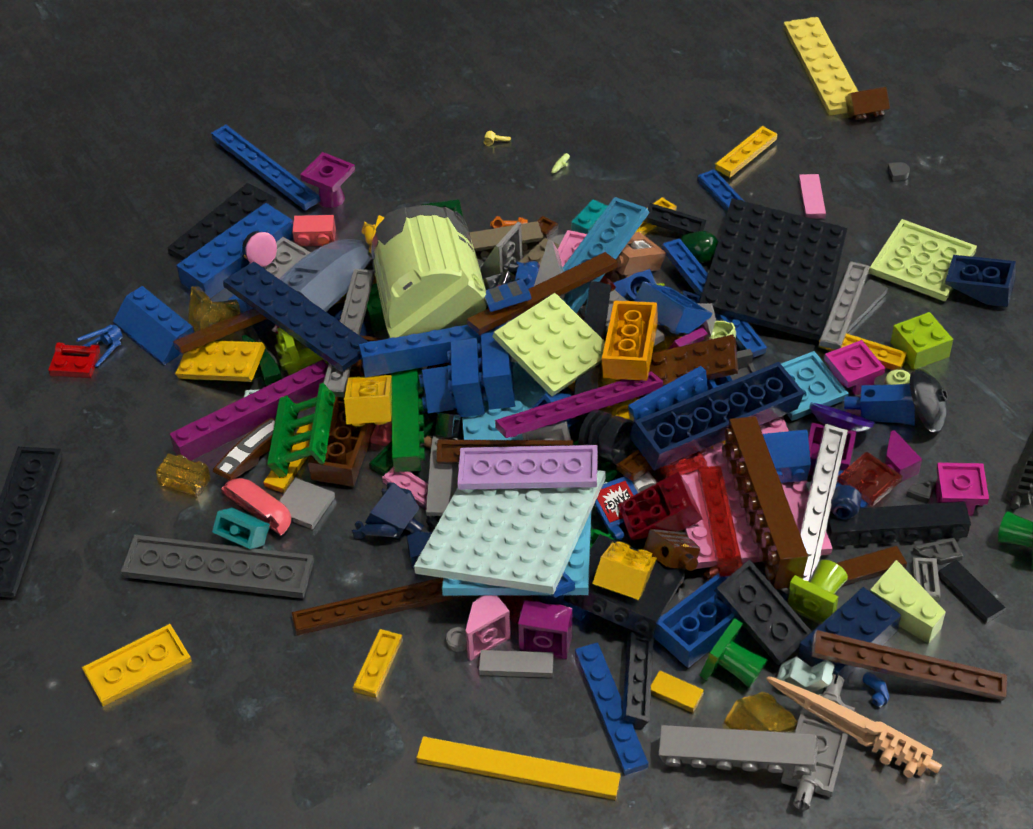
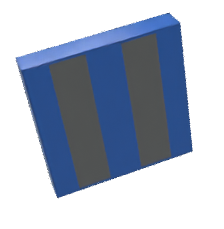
(507, 295)

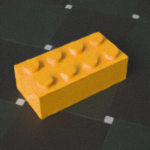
(630, 340)

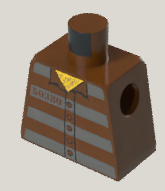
(679, 550)

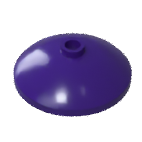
(840, 418)

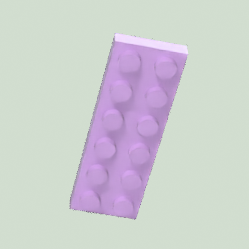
(528, 467)

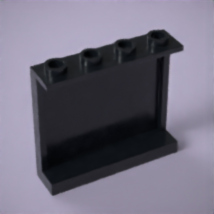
(626, 611)

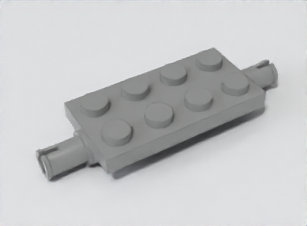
(829, 752)

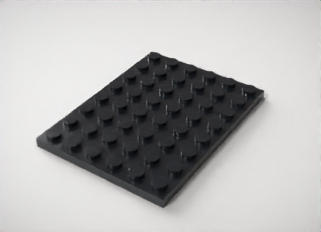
(774, 269)

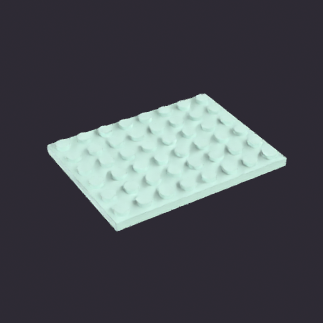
(509, 536)

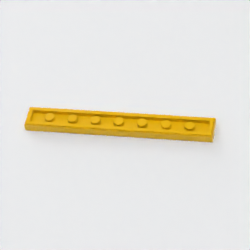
(519, 768)

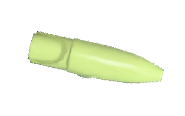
(561, 163)

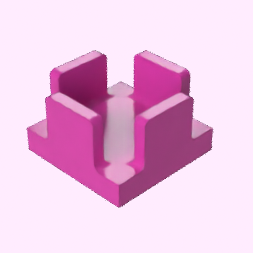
(854, 366)
(962, 483)

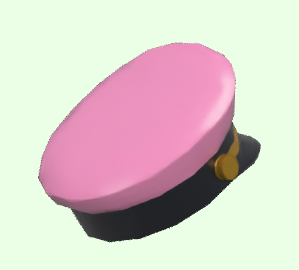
(259, 248)

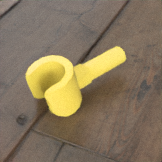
(490, 137)

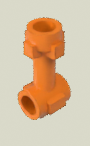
(498, 222)

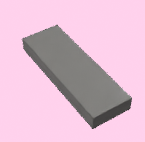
(516, 663)

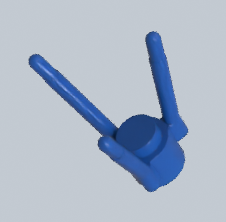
(109, 335)

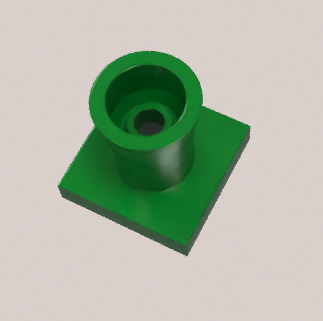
(1016, 531)
(734, 658)

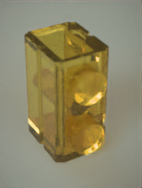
(183, 474)

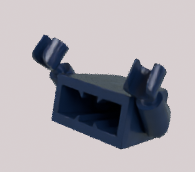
(391, 515)

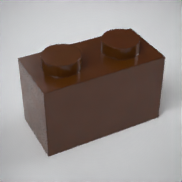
(867, 102)

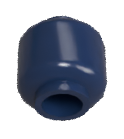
(846, 502)

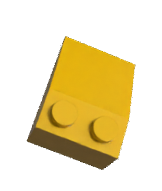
(368, 400)

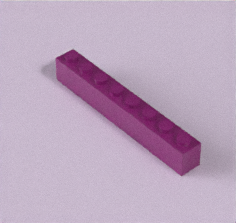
(246, 413)

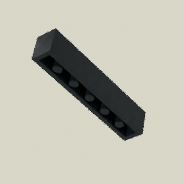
(900, 524)

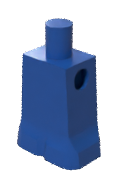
(884, 403)

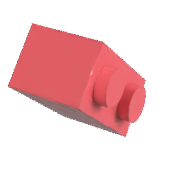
(314, 230)

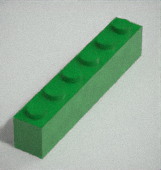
(407, 421)

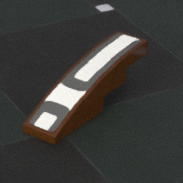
(246, 452)

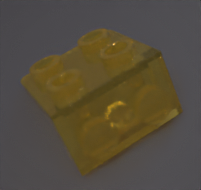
(760, 713)

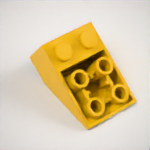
(624, 570)

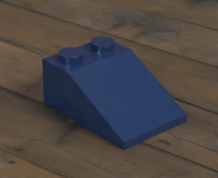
(983, 278)

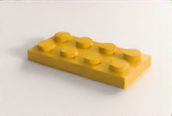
(222, 361)

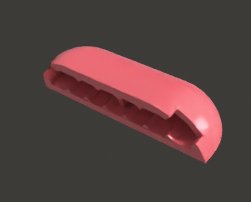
(258, 503)

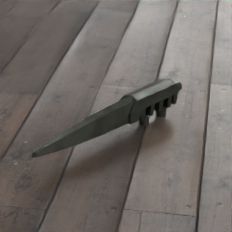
(1021, 485)

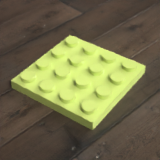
(919, 259)
(552, 344)

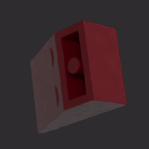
(660, 507)

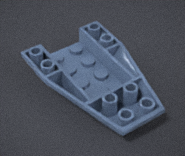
(327, 271)

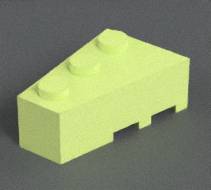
(918, 610)

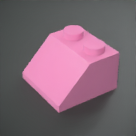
(487, 625)

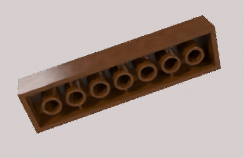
(346, 442)
(764, 502)

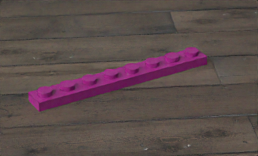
(576, 405)

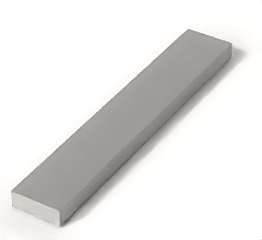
(844, 306)

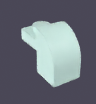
(807, 677)

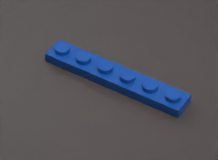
(610, 707)

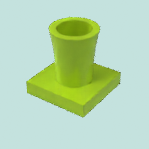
(817, 598)

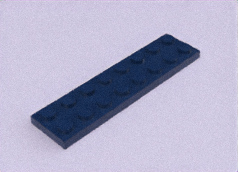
(296, 315)

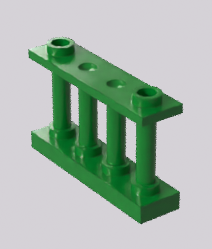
(287, 423)

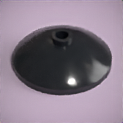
(928, 399)

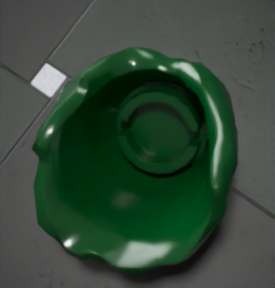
(701, 245)

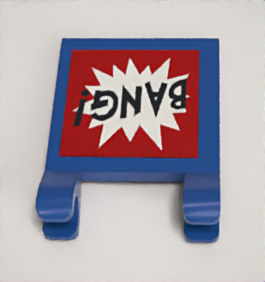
(607, 504)

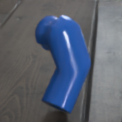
(881, 693)

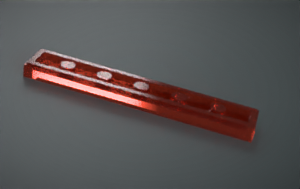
(719, 520)

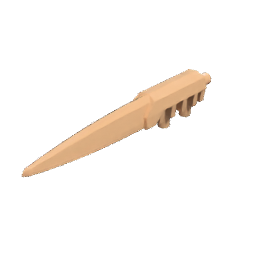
(865, 730)

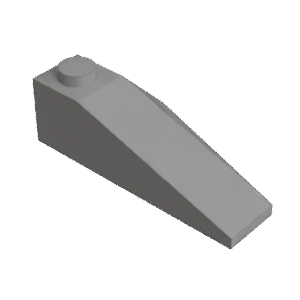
(442, 482)

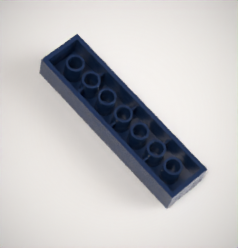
(703, 418)

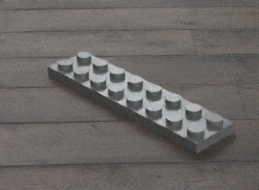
(218, 566)

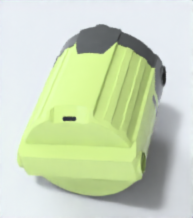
(426, 270)

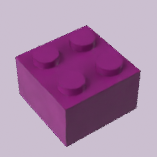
(814, 443)
(545, 628)

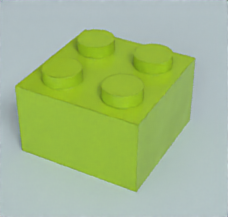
(922, 340)

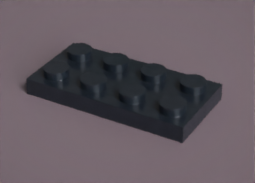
(763, 612)

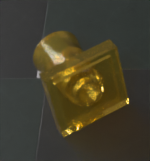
(205, 313)

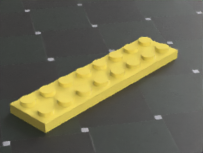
(821, 63)

